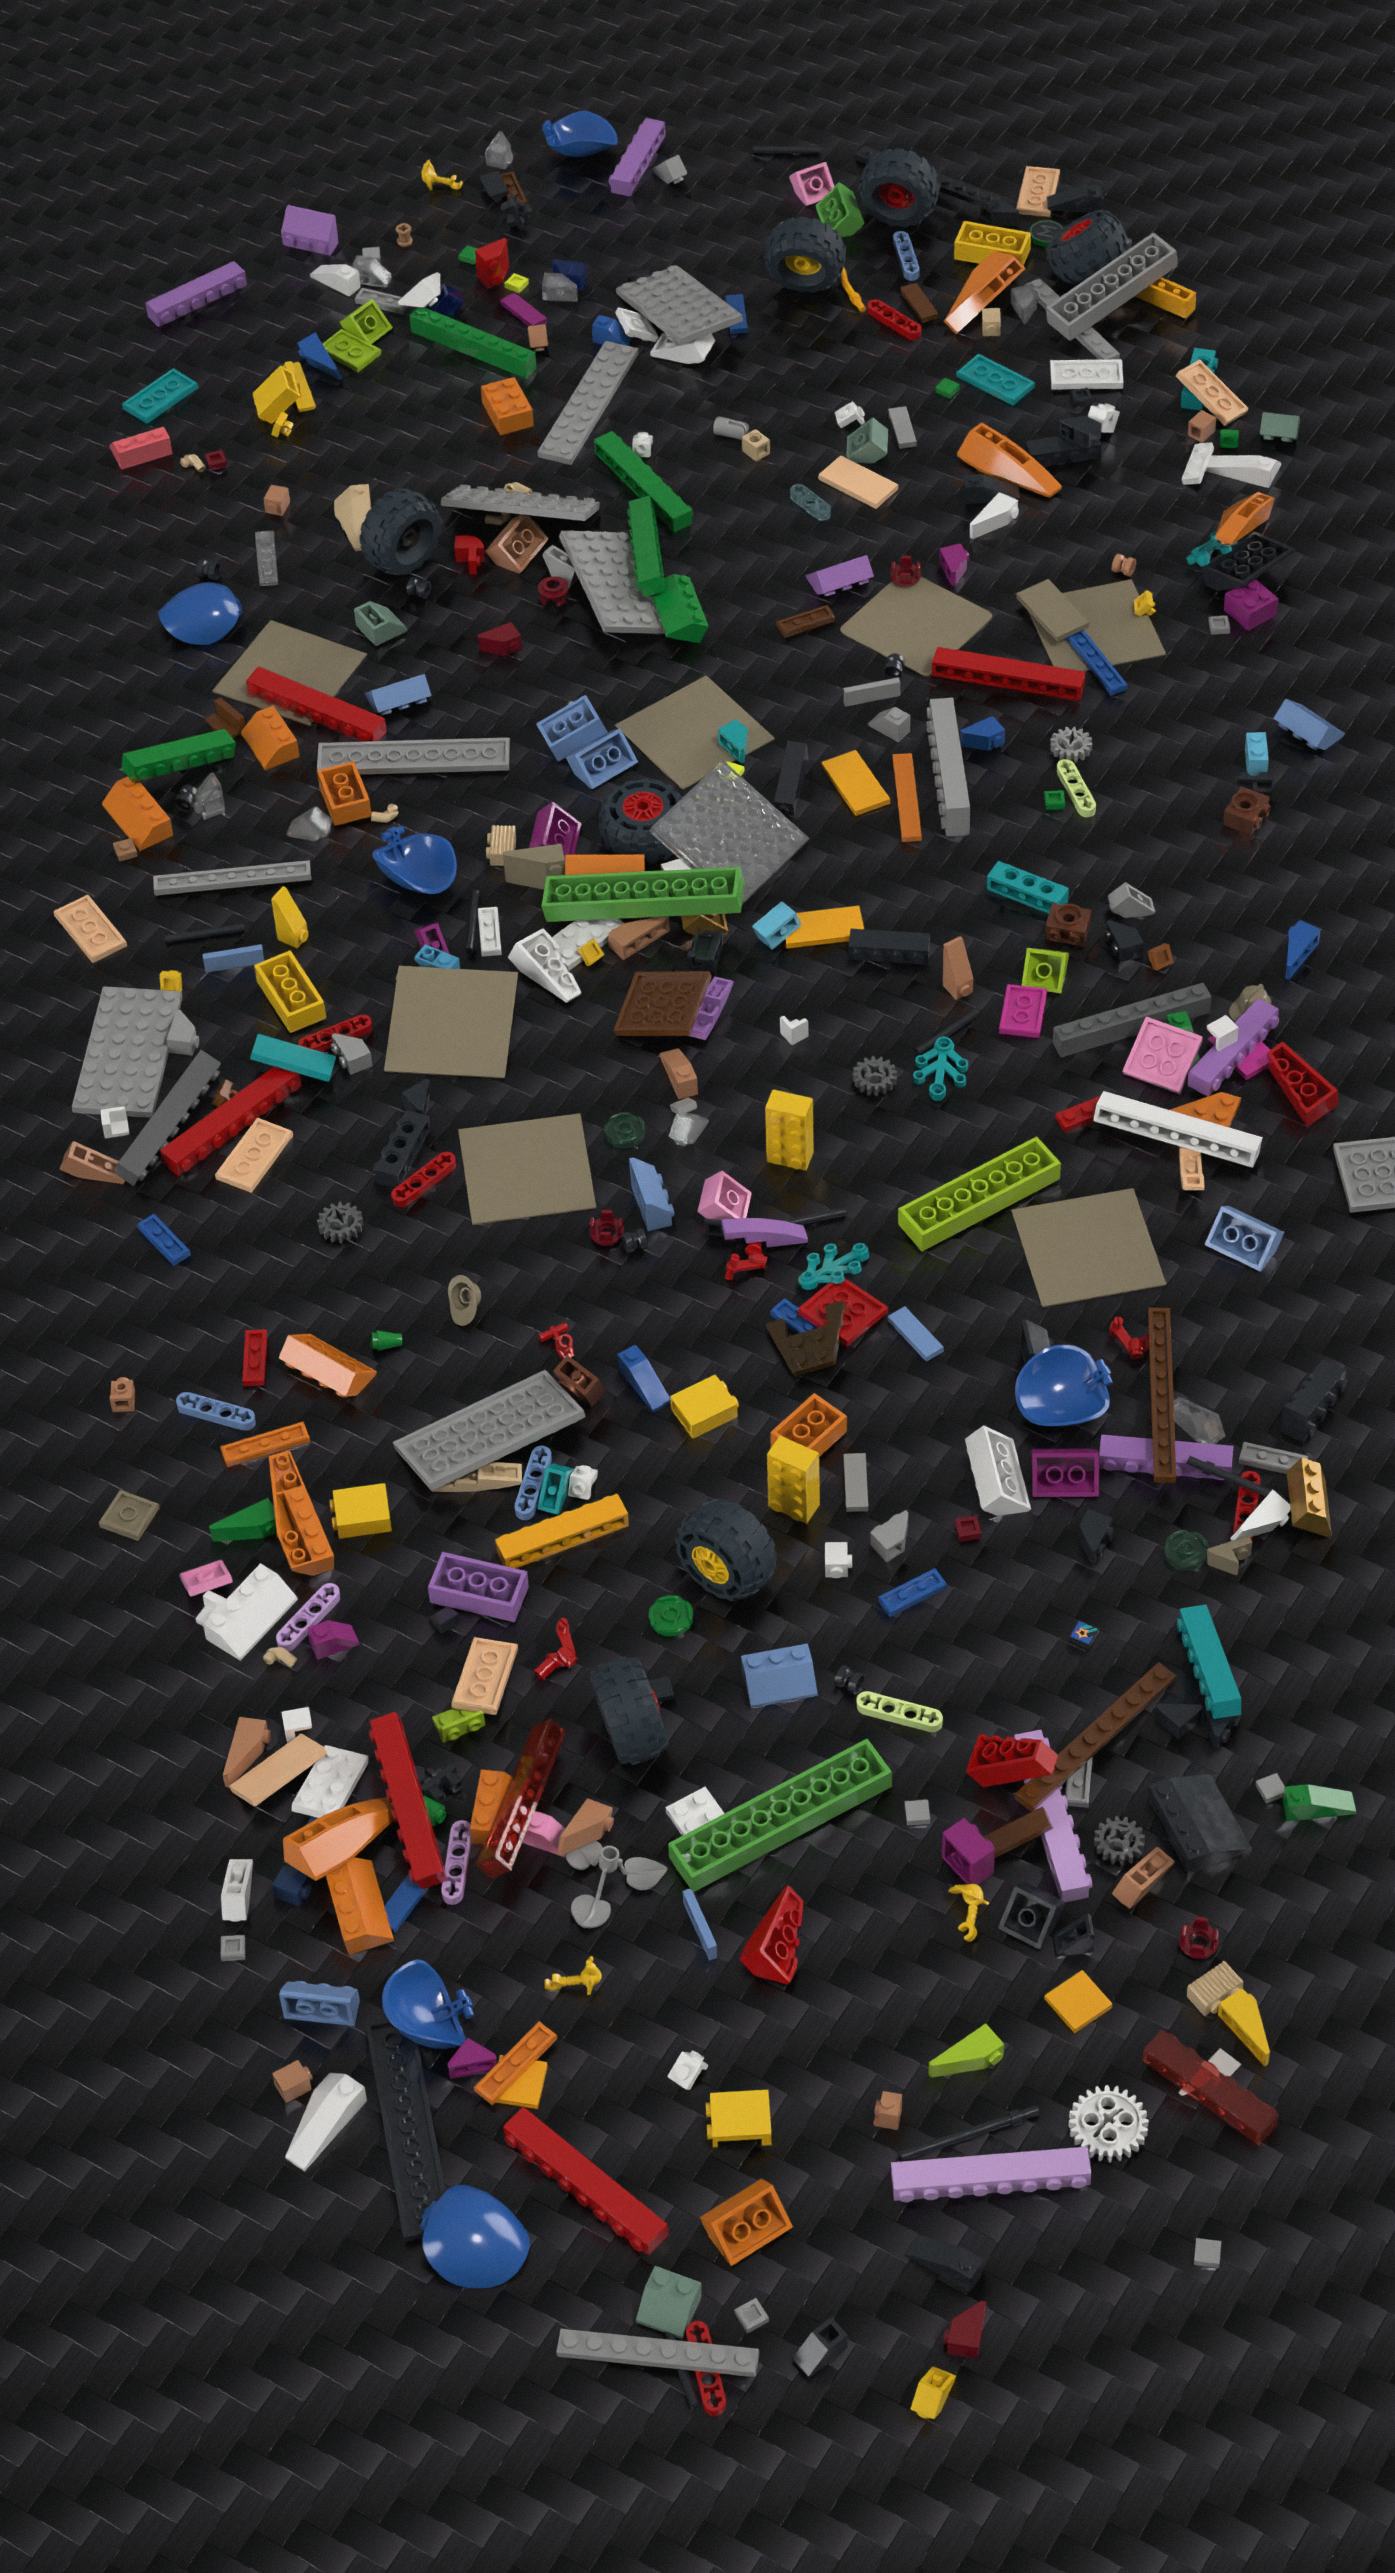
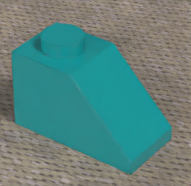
(734, 739)
(554, 1488)

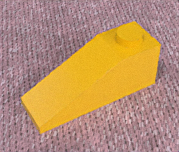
(289, 922)
(1243, 2018)

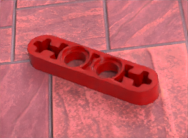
(909, 330)
(356, 1022)
(421, 1177)
(1242, 1507)
(705, 2390)

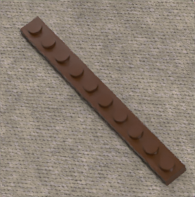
(1161, 1395)
(1097, 1735)

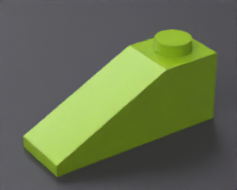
(969, 2054)

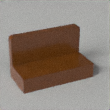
(226, 718)

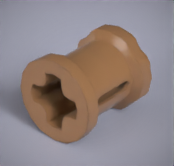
(404, 238)

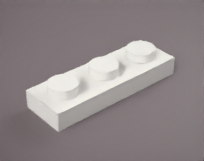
(1197, 463)

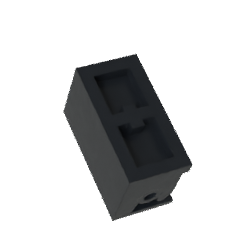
(705, 950)

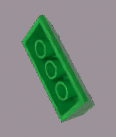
(680, 610)

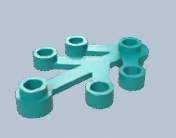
(1202, 554)
(942, 1048)
(811, 1277)

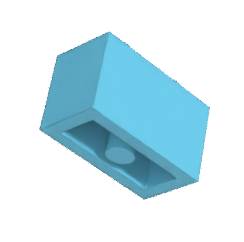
(1256, 753)
(776, 925)

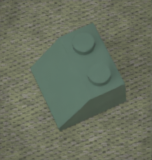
(1279, 426)
(868, 443)
(669, 2302)

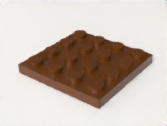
(662, 1003)

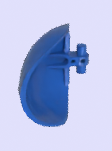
(580, 134)
(201, 613)
(417, 861)
(1063, 1387)
(422, 2009)
(473, 2238)

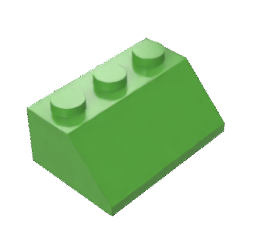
(840, 210)

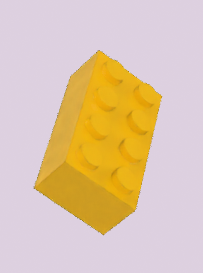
(978, 241)
(290, 991)
(789, 1130)
(793, 1479)

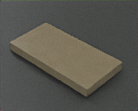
(1052, 610)

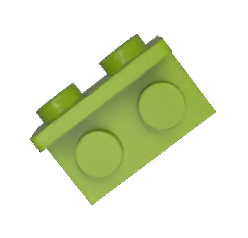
(457, 1722)

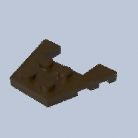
(812, 1348)

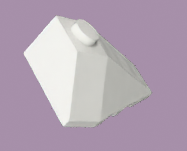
(423, 293)
(1247, 468)
(540, 960)
(326, 2114)

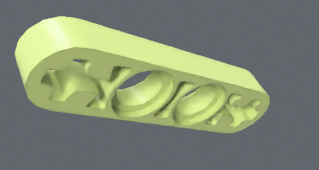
(1079, 787)
(901, 1708)

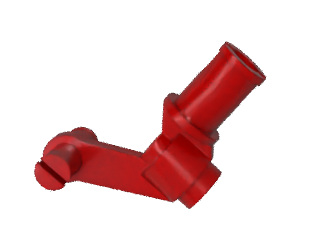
(755, 1261)
(562, 1342)
(1135, 1346)
(565, 1655)

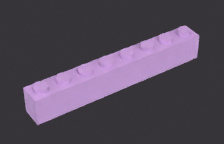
(1061, 1844)
(990, 2174)

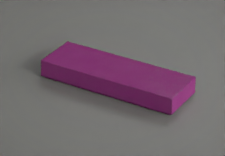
(523, 310)

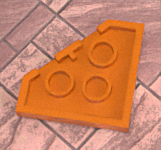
(1215, 1108)

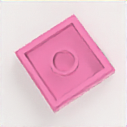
(205, 1578)

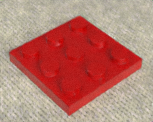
(860, 1313)

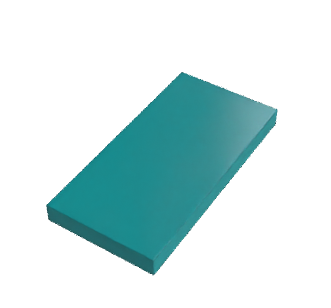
(995, 379)
(160, 395)
(293, 1057)

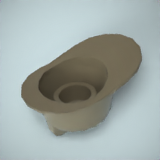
(1246, 999)
(463, 1299)

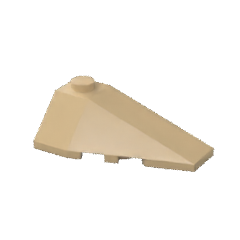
(352, 510)

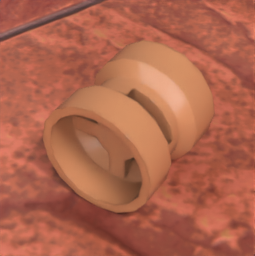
(1123, 564)

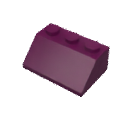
(555, 827)
(1065, 1472)

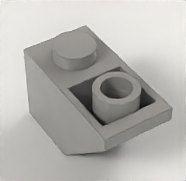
(352, 1053)
(890, 1537)

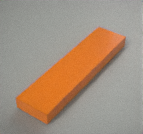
(265, 1444)
(515, 2063)

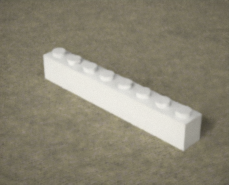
(1177, 1129)

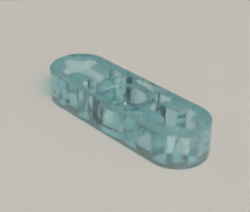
(819, 509)

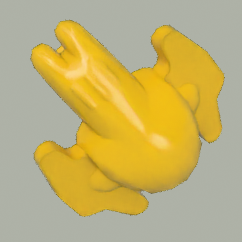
(429, 177)
(973, 1897)
(589, 1977)

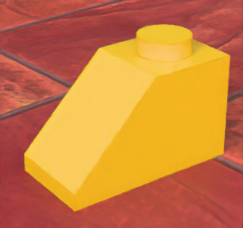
(932, 2393)

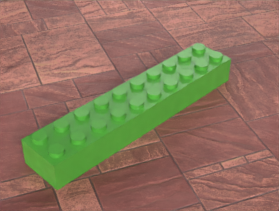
(643, 894)
(780, 1815)

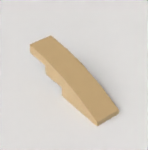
(491, 1476)

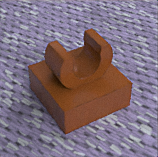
(1160, 956)
(224, 1093)

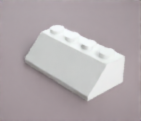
(997, 1472)
(249, 1612)

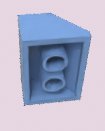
(398, 695)
(1307, 725)
(571, 728)
(602, 759)
(650, 1195)
(1244, 1238)
(779, 1675)
(319, 2003)

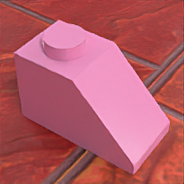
(544, 1833)

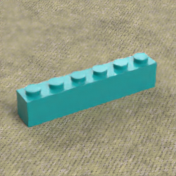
(1209, 1662)

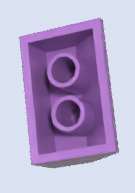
(309, 230)
(841, 576)

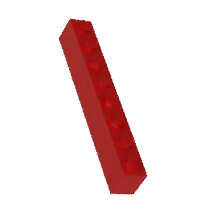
(1008, 673)
(315, 705)
(229, 1119)
(408, 1801)
(585, 2181)

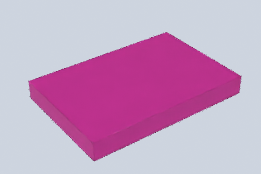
(1023, 1011)
(1252, 1063)

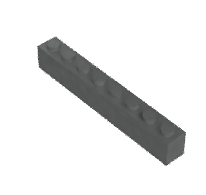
(1128, 1020)
(167, 1117)

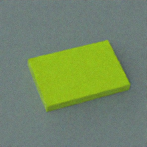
(351, 350)

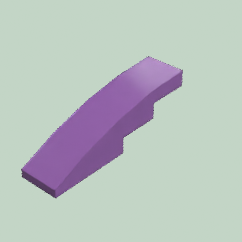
(711, 1007)
(768, 1230)

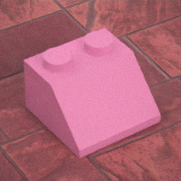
(812, 183)
(723, 1198)

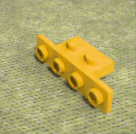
(305, 401)

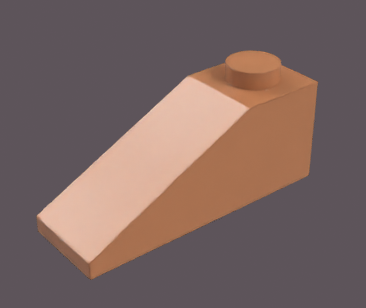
(636, 935)
(956, 969)
(680, 1073)
(89, 1164)
(245, 1748)
(586, 1826)
(1142, 1877)

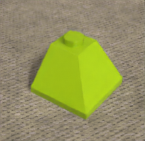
(367, 322)
(1045, 969)

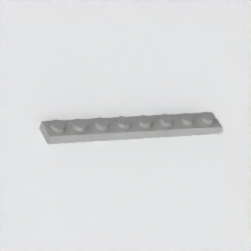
(1089, 338)
(232, 877)
(658, 2352)

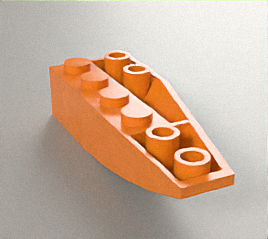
(982, 287)
(1005, 460)
(1244, 517)
(296, 1519)
(336, 1837)

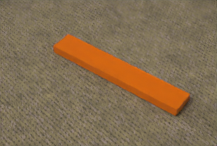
(907, 797)

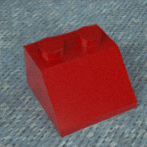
(492, 263)

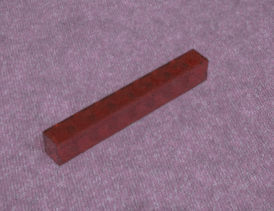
(521, 1798)

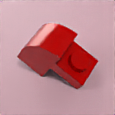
(469, 550)

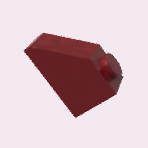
(500, 640)
(966, 2332)

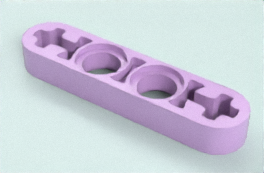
(308, 1617)
(459, 1862)

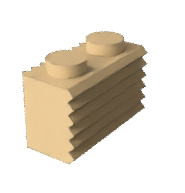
(500, 840)
(1213, 1988)

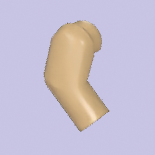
(193, 460)
(517, 486)
(498, 520)
(387, 816)
(277, 1654)

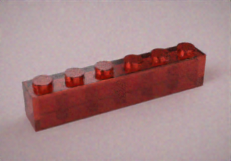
(1210, 2087)

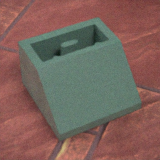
(378, 622)

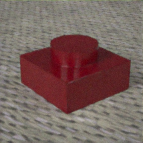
(215, 460)
(968, 1528)

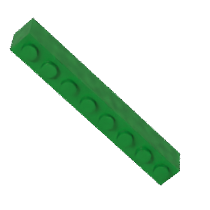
(473, 342)
(643, 480)
(645, 546)

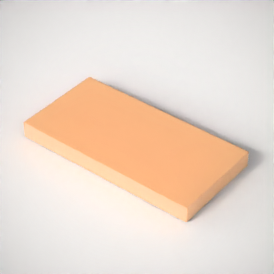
(1036, 186)
(1212, 392)
(858, 482)
(90, 928)
(254, 1155)
(484, 1676)
(278, 1769)

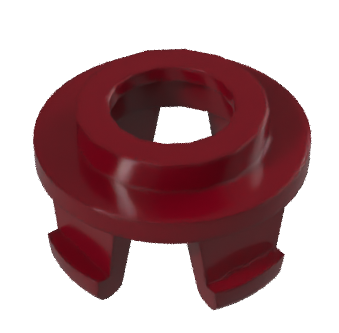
(905, 571)
(558, 594)
(606, 1221)
(1198, 1928)

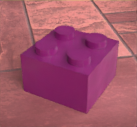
(1251, 604)
(968, 1852)

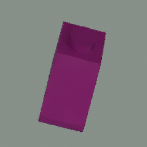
(954, 562)
(431, 936)
(331, 1638)

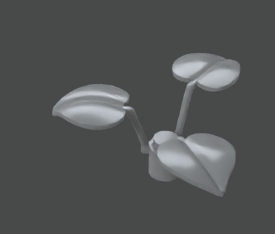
(640, 1873)

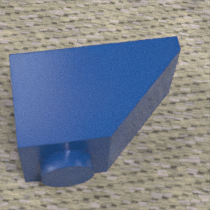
(609, 330)
(983, 735)

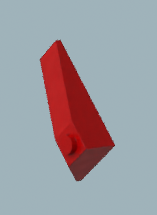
(773, 1944)

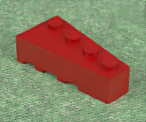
(1303, 1086)
(1009, 1760)

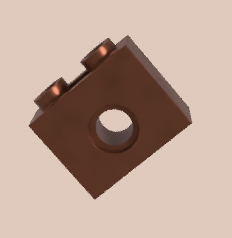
(1246, 810)
(1068, 924)
(579, 1381)

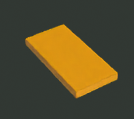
(855, 783)
(825, 926)

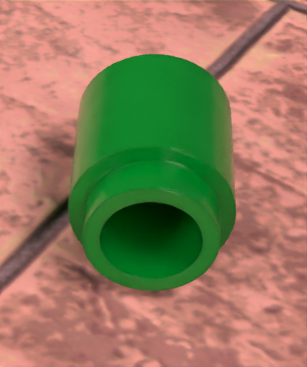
(435, 1810)

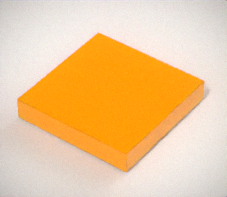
(1078, 2001)
(528, 2088)

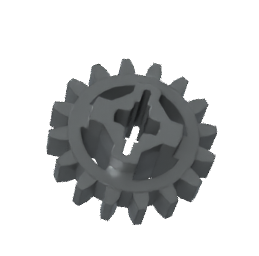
(874, 1075)
(340, 1222)
(1119, 1840)

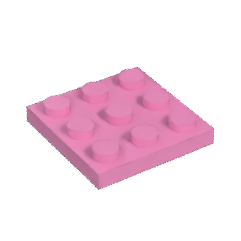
(1162, 1055)

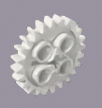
(1091, 2110)

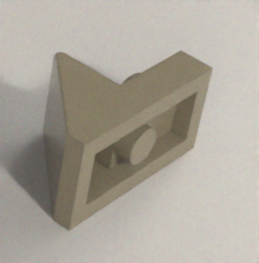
(1227, 1555)

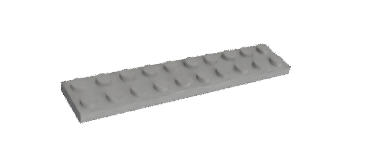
(588, 403)
(418, 755)

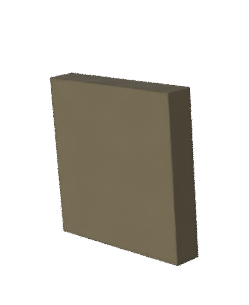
(129, 1515)

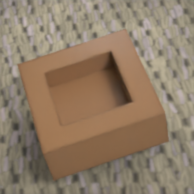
(125, 849)

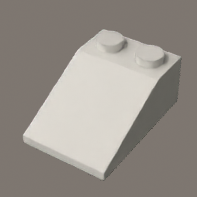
(688, 353)

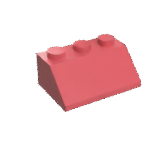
(141, 448)

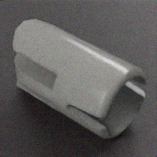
(730, 428)

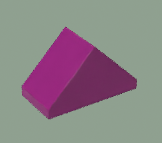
(471, 2060)

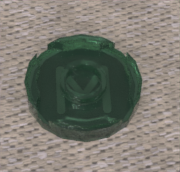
(625, 1130)
(1186, 1550)

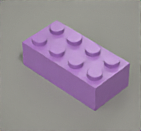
(478, 1587)

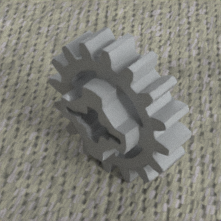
(1071, 744)

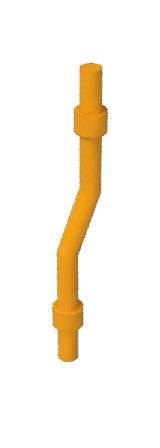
(854, 296)

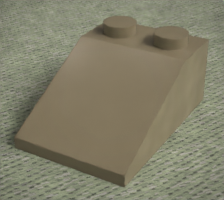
(532, 865)

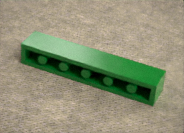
(178, 755)

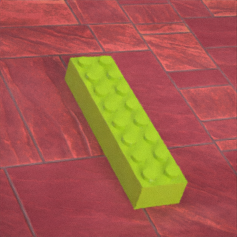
(979, 1193)

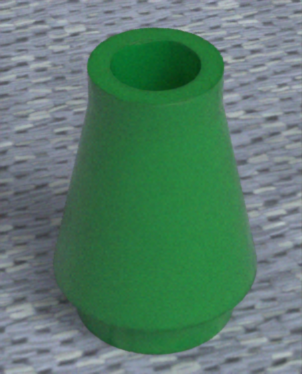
(384, 1340)

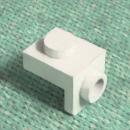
(848, 414)
(642, 444)
(581, 1482)
(687, 2069)

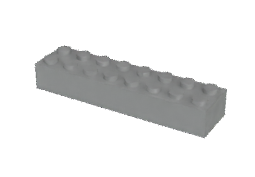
(1111, 286)
(948, 766)

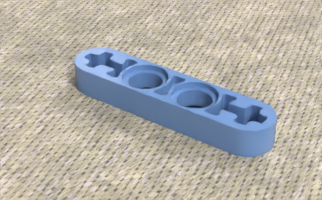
(906, 255)
(217, 1408)
(532, 1482)

